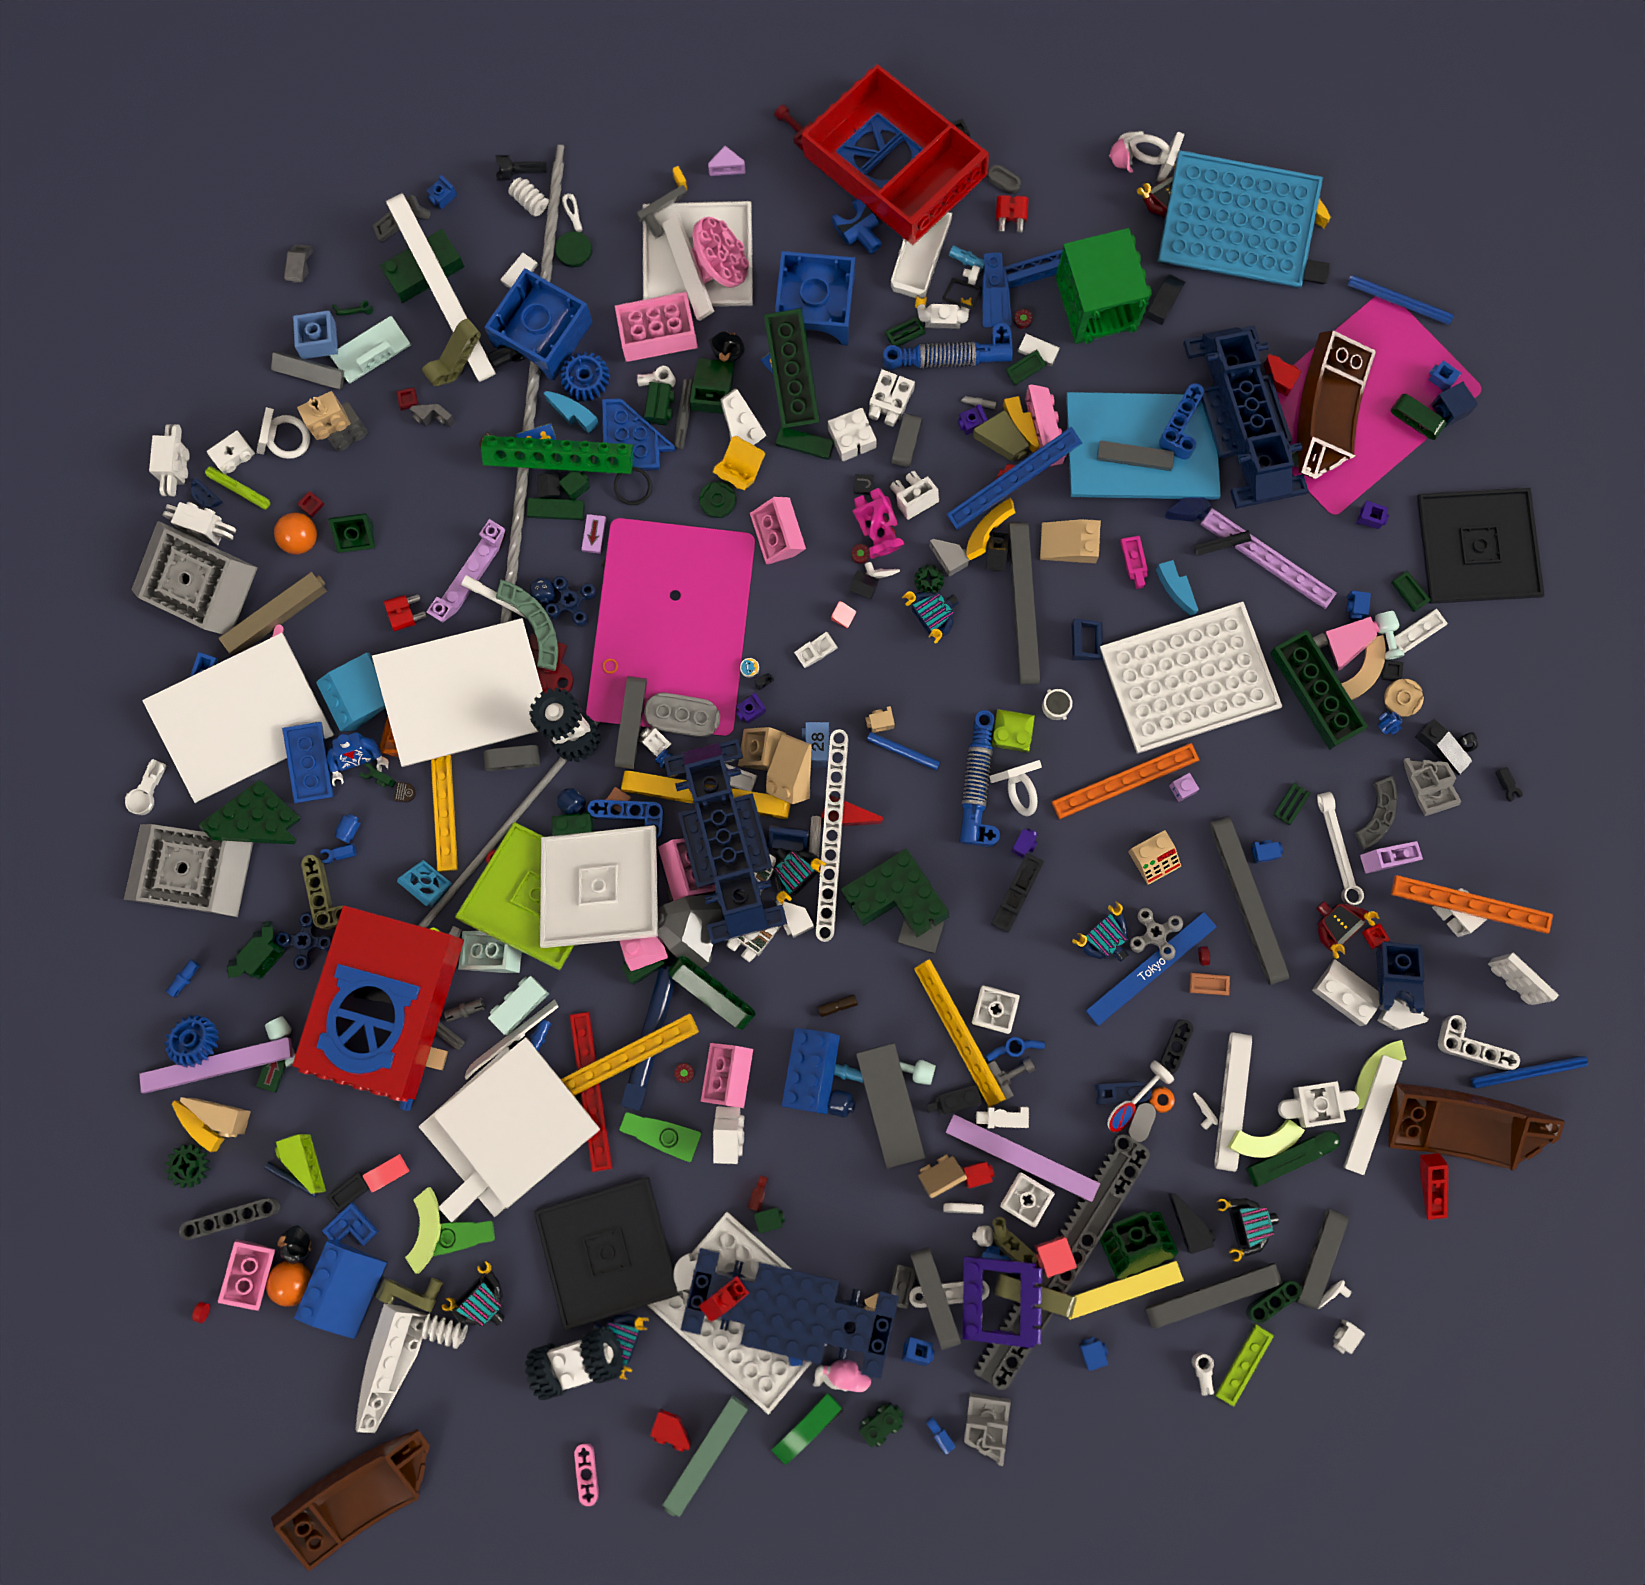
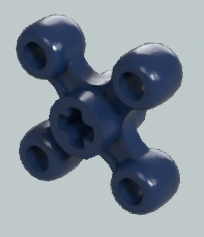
(567, 595)
(297, 941)

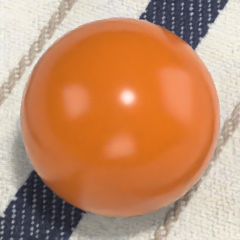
(295, 533)
(287, 1283)

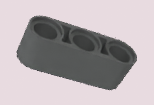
(907, 440)
(511, 758)

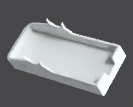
(918, 261)

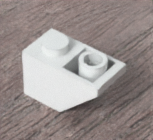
(797, 919)
(1400, 1016)

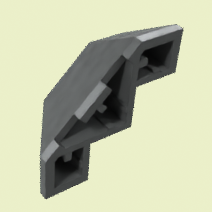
(684, 927)

